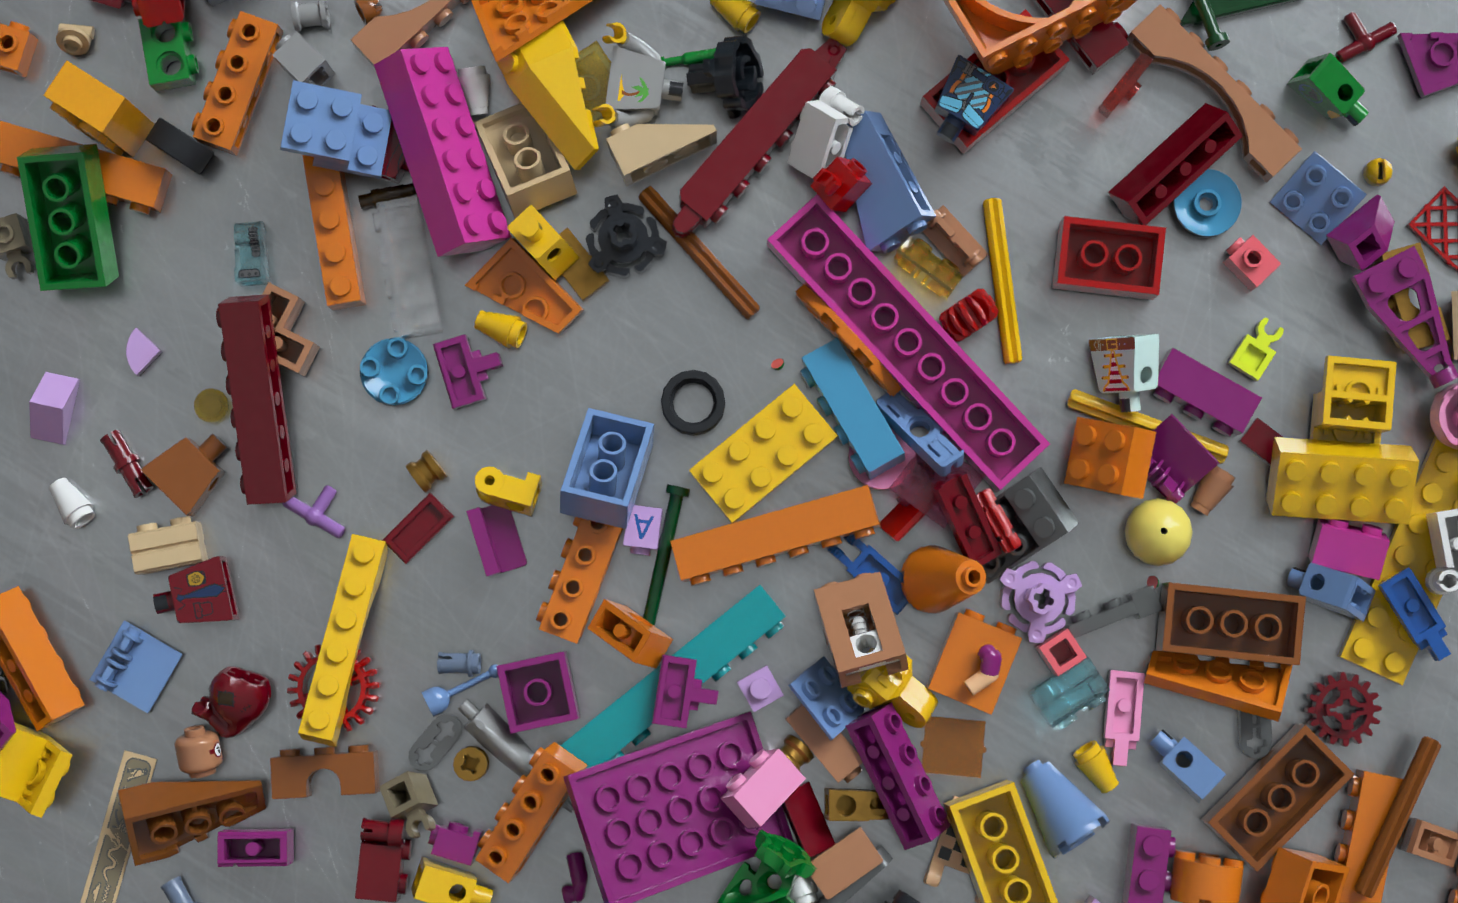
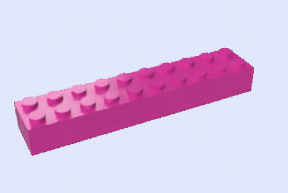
(908, 343)

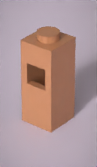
(835, 754)

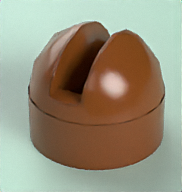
(367, 10)

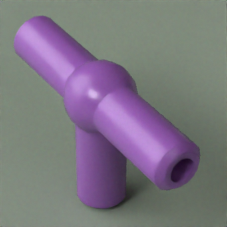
(315, 515)

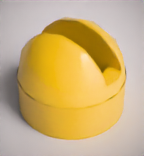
(1371, 172)

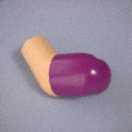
(989, 669)

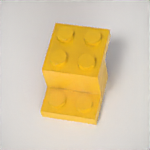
(1354, 400)
(32, 769)

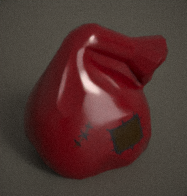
(234, 701)

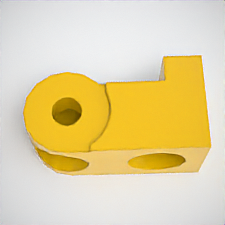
(508, 491)

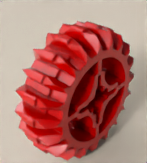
(361, 676)

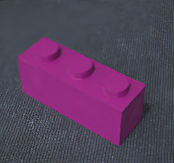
(1205, 393)

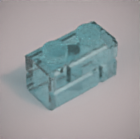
(1066, 694)

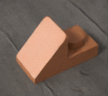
(1431, 842)

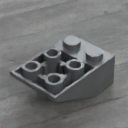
(1036, 516)

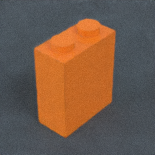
(960, 659)

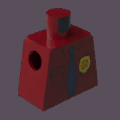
(200, 593)

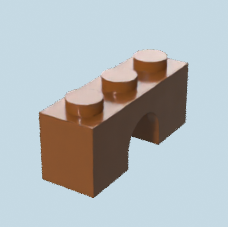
(294, 772)

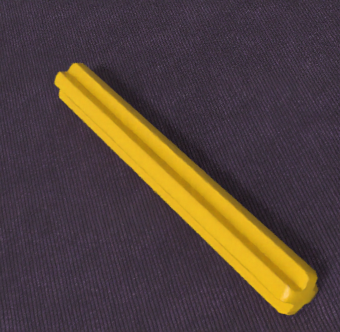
(1002, 280)
(1111, 413)

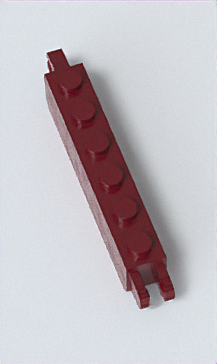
(755, 136)

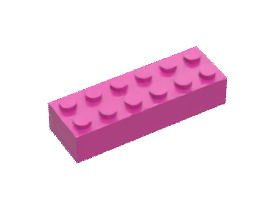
(442, 150)

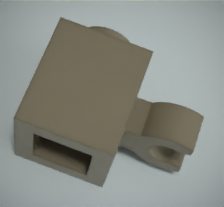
(15, 244)
(408, 799)

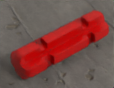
(998, 521)

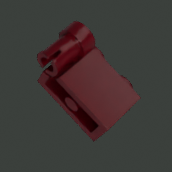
(382, 860)

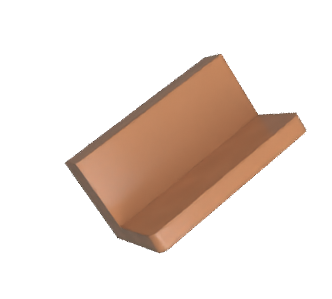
(845, 863)

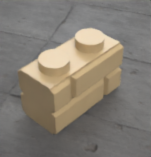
(167, 547)

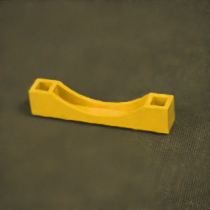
(339, 649)

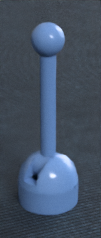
(439, 698)

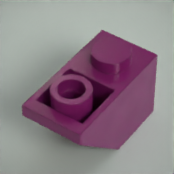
(1363, 234)

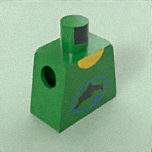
(1329, 88)

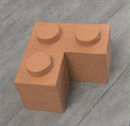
(292, 350)

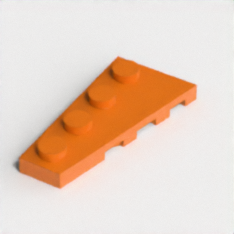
(1235, 686)

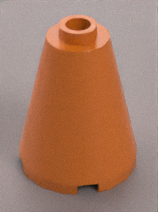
(940, 578)

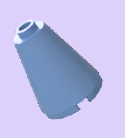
(1060, 808)

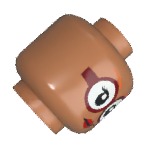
(198, 751)

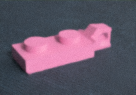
(1123, 714)

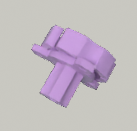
(1027, 607)

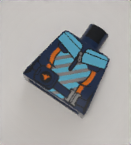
(969, 99)

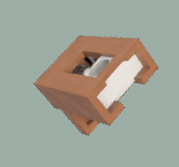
(857, 617)

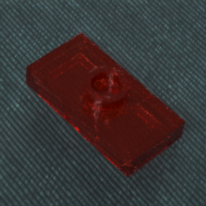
(1127, 86)

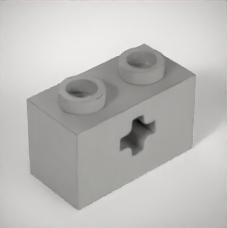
(302, 60)

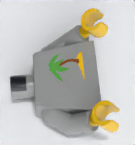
(634, 81)

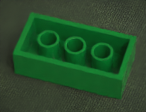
(68, 217)

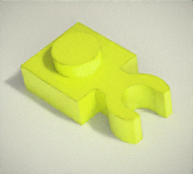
(1253, 353)

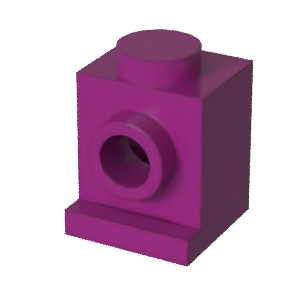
(455, 842)

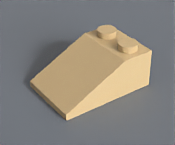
(653, 147)
(525, 160)

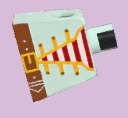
(1126, 366)

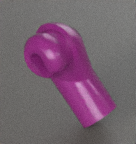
(578, 876)

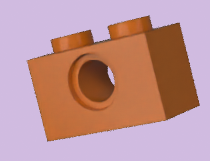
(630, 633)

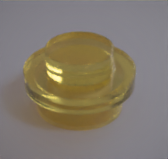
(211, 405)

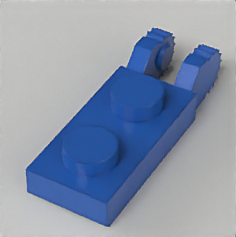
(871, 562)

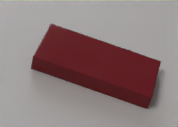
(1260, 440)

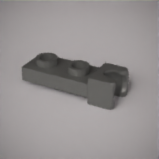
(1140, 604)

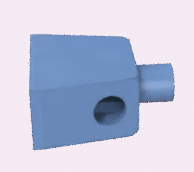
(1333, 590)
(1199, 776)

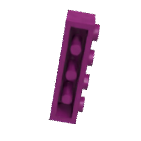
(898, 776)
(1147, 864)

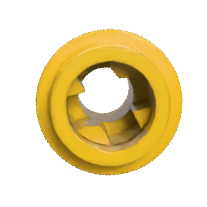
(738, 13)
(502, 328)
(1096, 766)

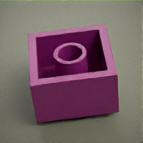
(538, 692)

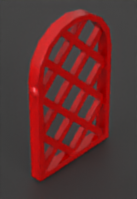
(1428, 224)

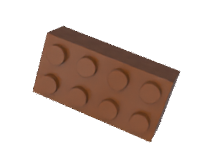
(1231, 623)
(1277, 796)

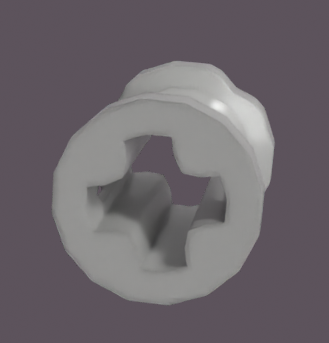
(310, 14)

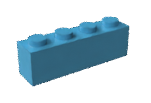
(852, 408)

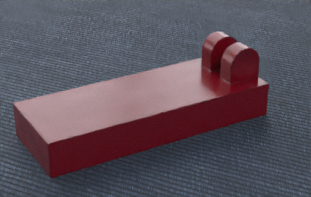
(966, 518)

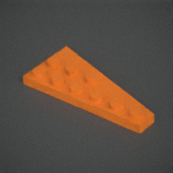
(516, 22)

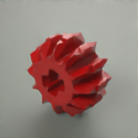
(969, 315)

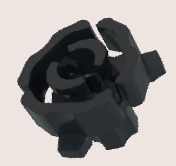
(730, 74)
(620, 218)

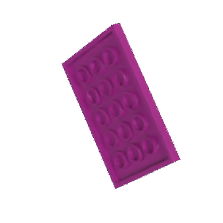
(661, 813)

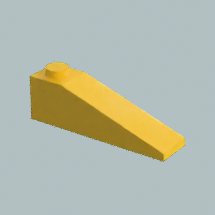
(549, 87)

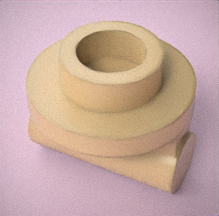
(74, 38)

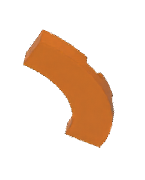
(858, 349)

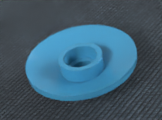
(1224, 200)

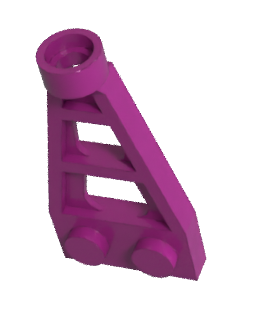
(1390, 277)

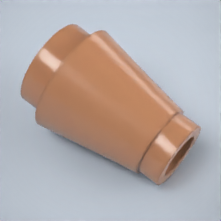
(1212, 490)

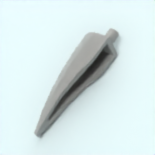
(495, 736)

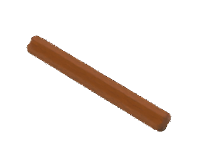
(701, 255)
(1397, 817)

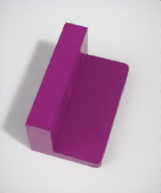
(496, 539)

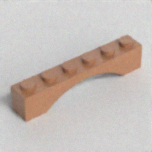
(402, 30)
(1263, 142)

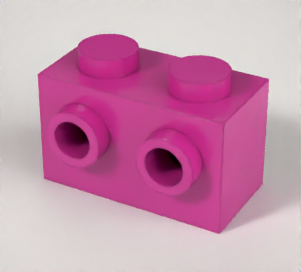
(1349, 547)

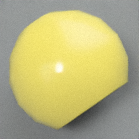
(1145, 535)

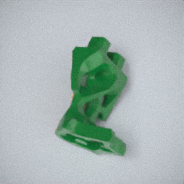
(777, 857)

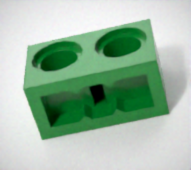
(161, 54)

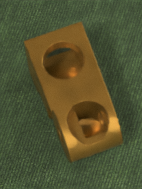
(853, 805)

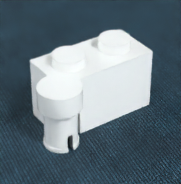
(823, 131)
(1444, 541)

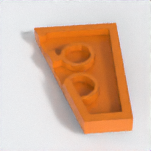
(526, 287)

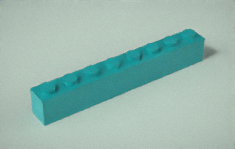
(713, 649)

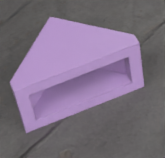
(53, 408)

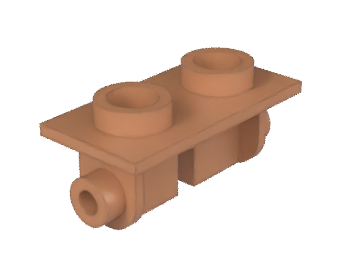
(954, 241)

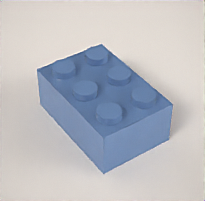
(606, 468)

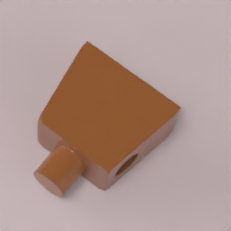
(187, 472)

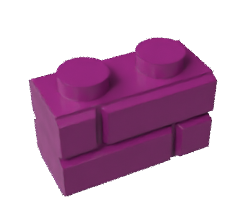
(255, 847)

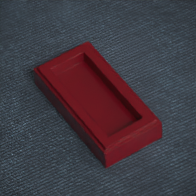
(418, 528)

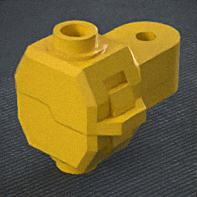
(848, 18)
(906, 693)

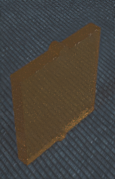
(953, 746)

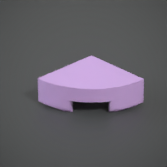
(140, 351)

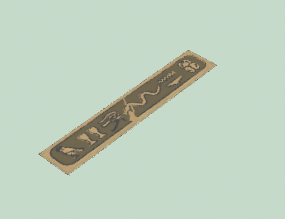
(113, 843)

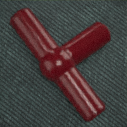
(1365, 40)

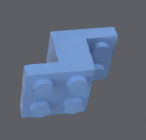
(336, 129)

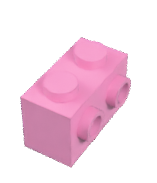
(762, 787)

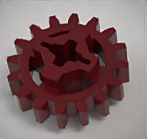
(1343, 722)

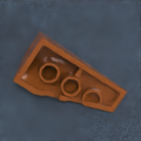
(173, 813)

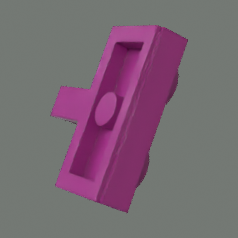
(464, 370)
(679, 692)

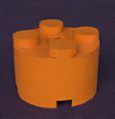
(1205, 878)

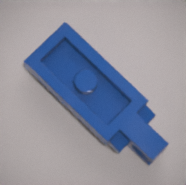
(1416, 613)

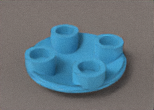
(393, 371)

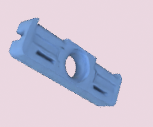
(932, 448)

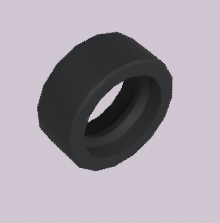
(179, 145)
(680, 380)

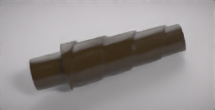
(386, 194)

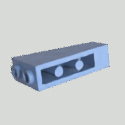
(894, 201)

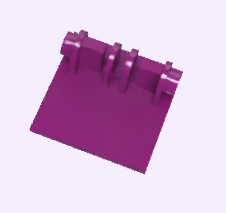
(1177, 460)

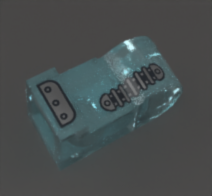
(251, 254)

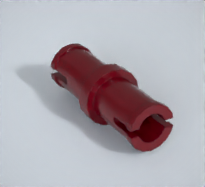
(126, 463)

